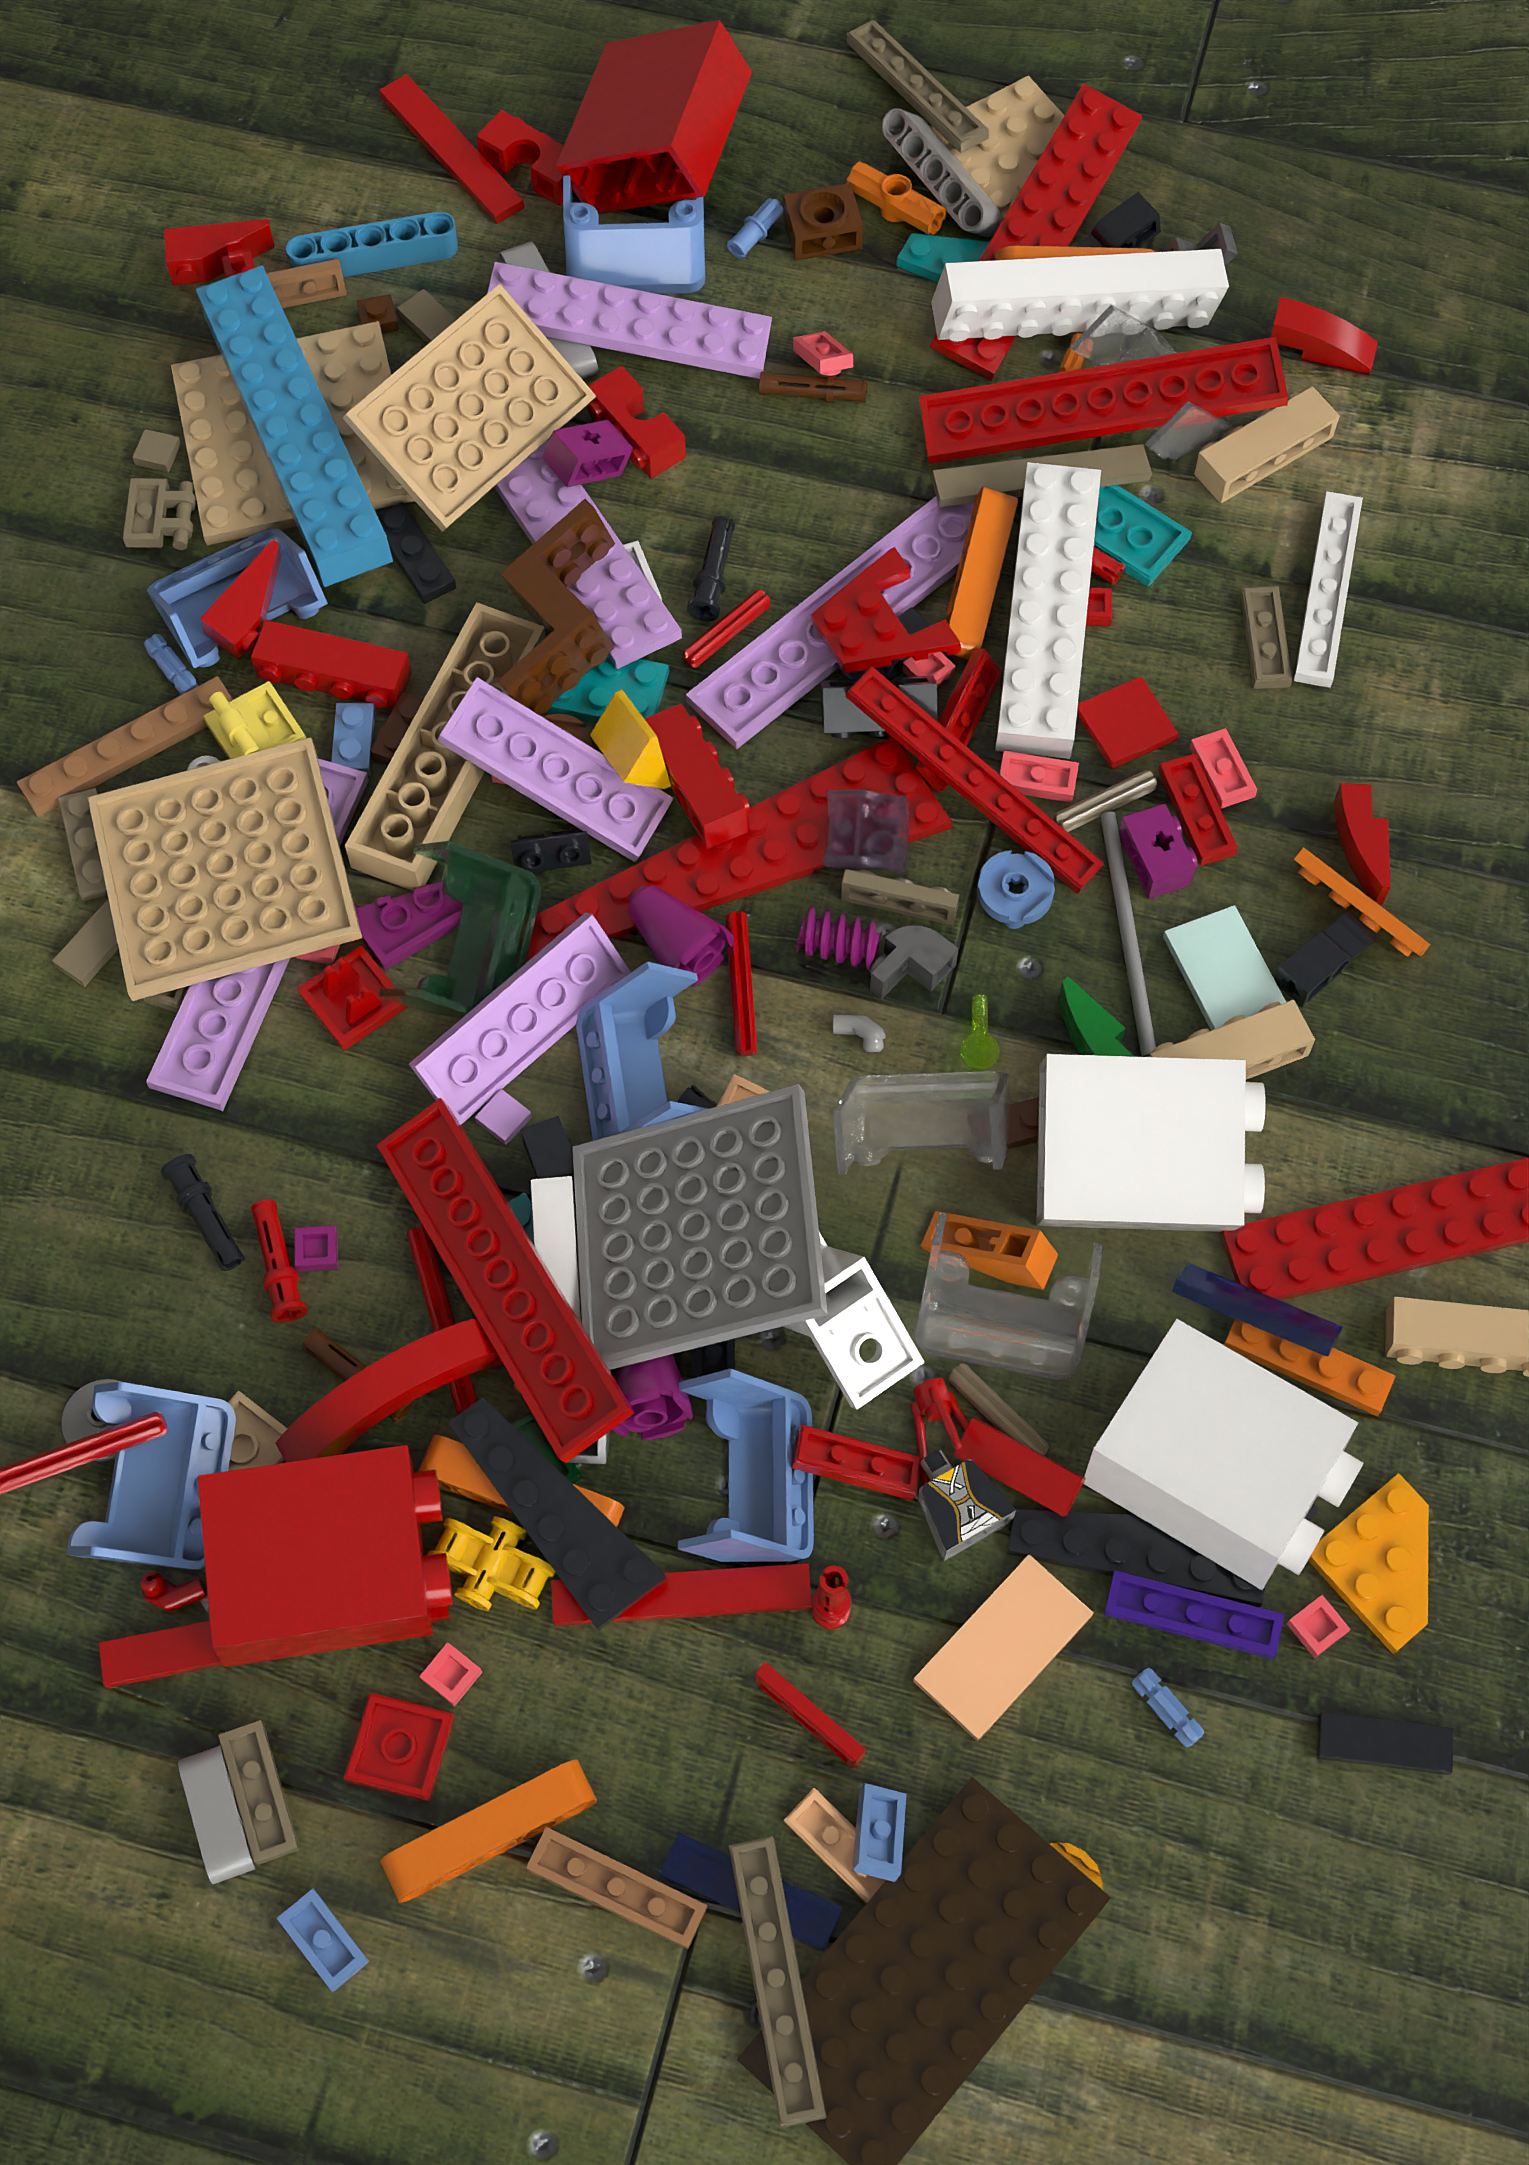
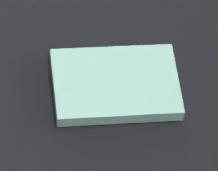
(1222, 966)

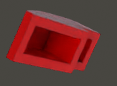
(1323, 336)
(1363, 839)

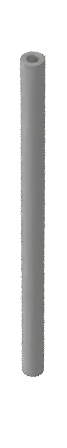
(1128, 934)

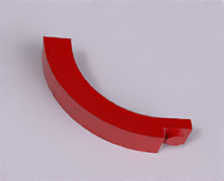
(386, 1387)

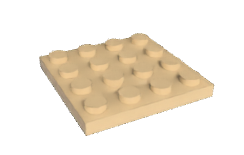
(1019, 128)

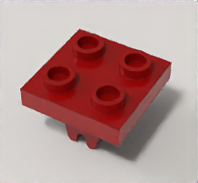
(348, 998)

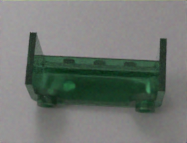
(491, 933)

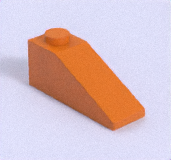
(997, 1249)

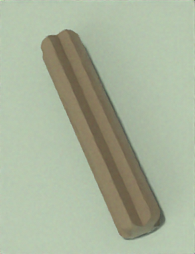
(1106, 800)
(994, 1408)

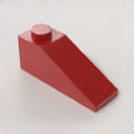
(196, 251)
(242, 609)

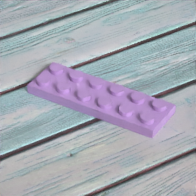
(553, 769)
(520, 1018)

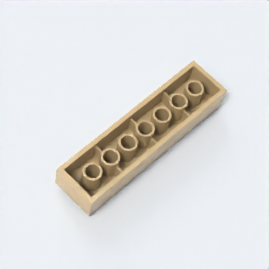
(425, 781)

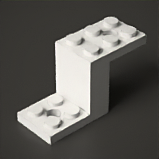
(855, 1313)

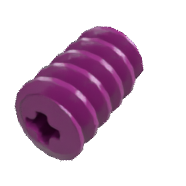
(839, 938)

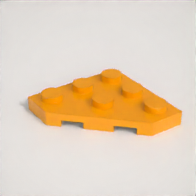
(1381, 1562)

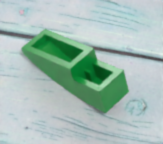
(1089, 1024)

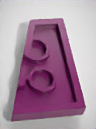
(407, 923)

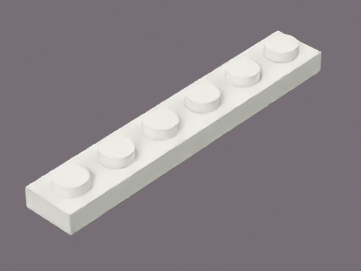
(1328, 589)

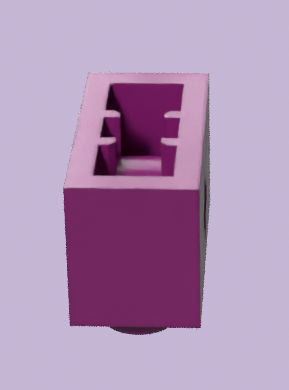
(587, 453)
(1157, 850)

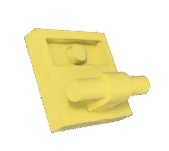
(252, 722)

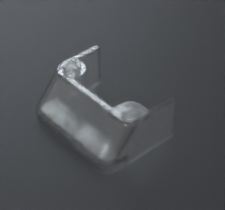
(1123, 338)
(923, 1113)
(1003, 1326)

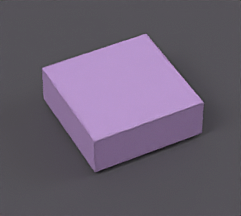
(503, 1117)

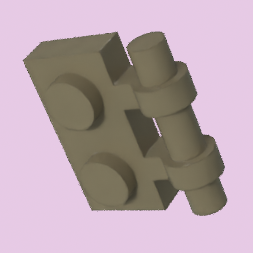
(147, 511)

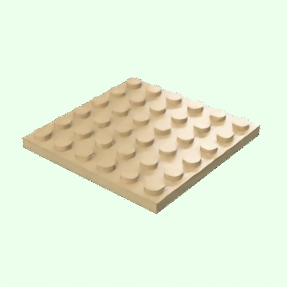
(226, 460)
(223, 869)

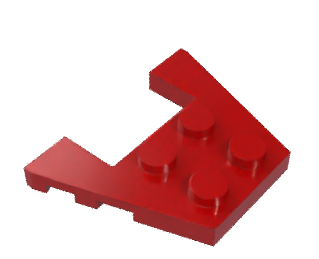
(866, 631)

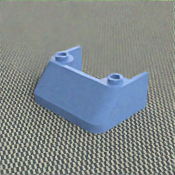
(636, 255)
(622, 1052)
(766, 1496)

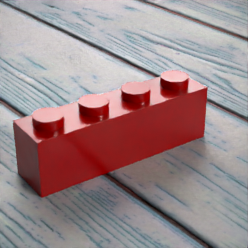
(331, 664)
(697, 778)

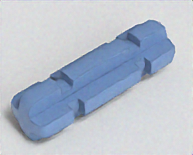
(170, 664)
(1168, 1707)

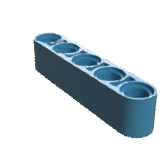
(379, 244)

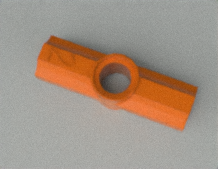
(896, 198)

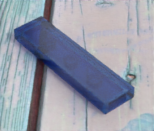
(1257, 1309)
(712, 1876)

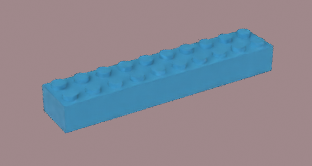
(294, 426)

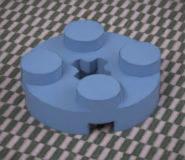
(1013, 908)

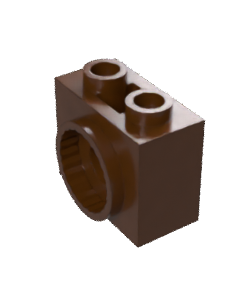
(823, 221)

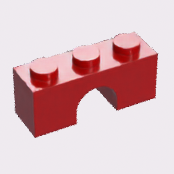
(511, 142)
(655, 441)

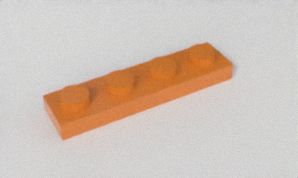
(1373, 914)
(1335, 1374)

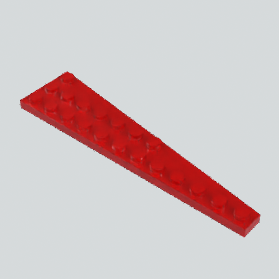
(782, 845)

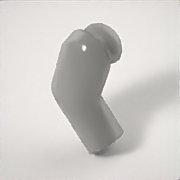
(863, 1027)

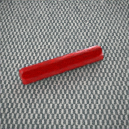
(726, 628)

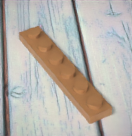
(121, 748)

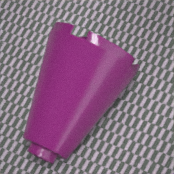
(678, 932)
(655, 1398)

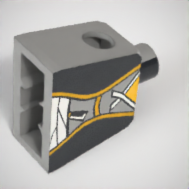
(961, 1504)

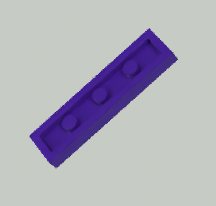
(1194, 1614)

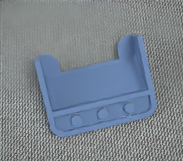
(194, 589)
(154, 1485)

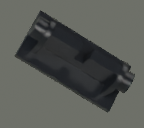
(553, 852)

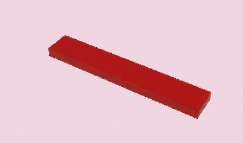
(451, 149)
(705, 1595)

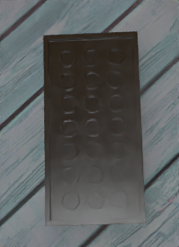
(934, 1974)

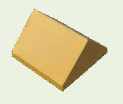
(630, 744)

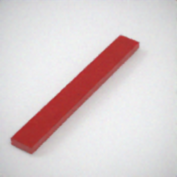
(973, 779)
(170, 1652)

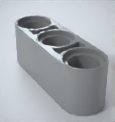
(215, 1815)

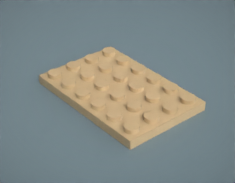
(469, 407)

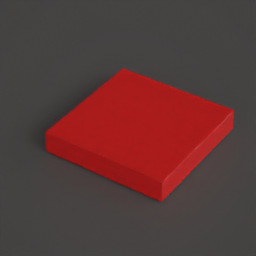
(1126, 722)
(399, 1747)

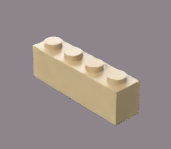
(1266, 444)
(1263, 1039)
(1457, 1335)

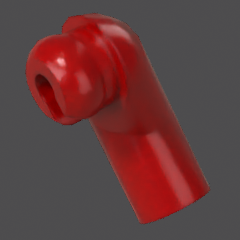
(168, 1595)

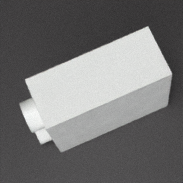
(1147, 1143)
(1224, 1456)

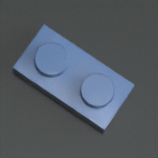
(354, 735)
(879, 1832)
(323, 1940)

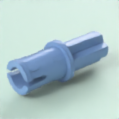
(755, 228)

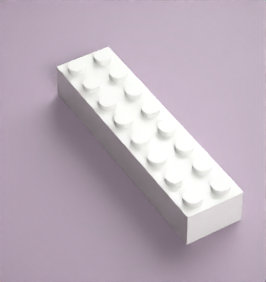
(1074, 291)
(1048, 611)

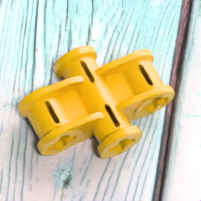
(493, 1563)

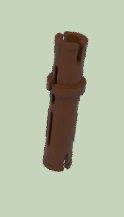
(855, 390)
(341, 1363)

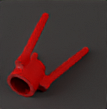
(937, 1404)

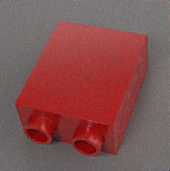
(655, 118)
(320, 1555)

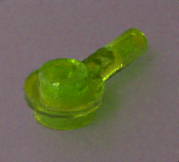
(979, 1049)

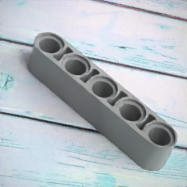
(929, 159)
(576, 354)

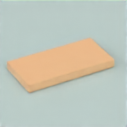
(1003, 1647)

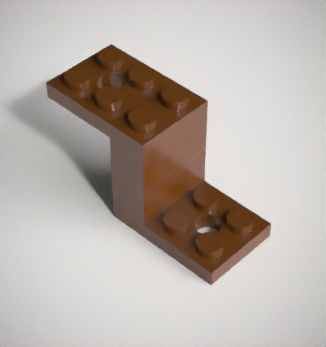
(540, 584)

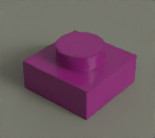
(316, 1248)

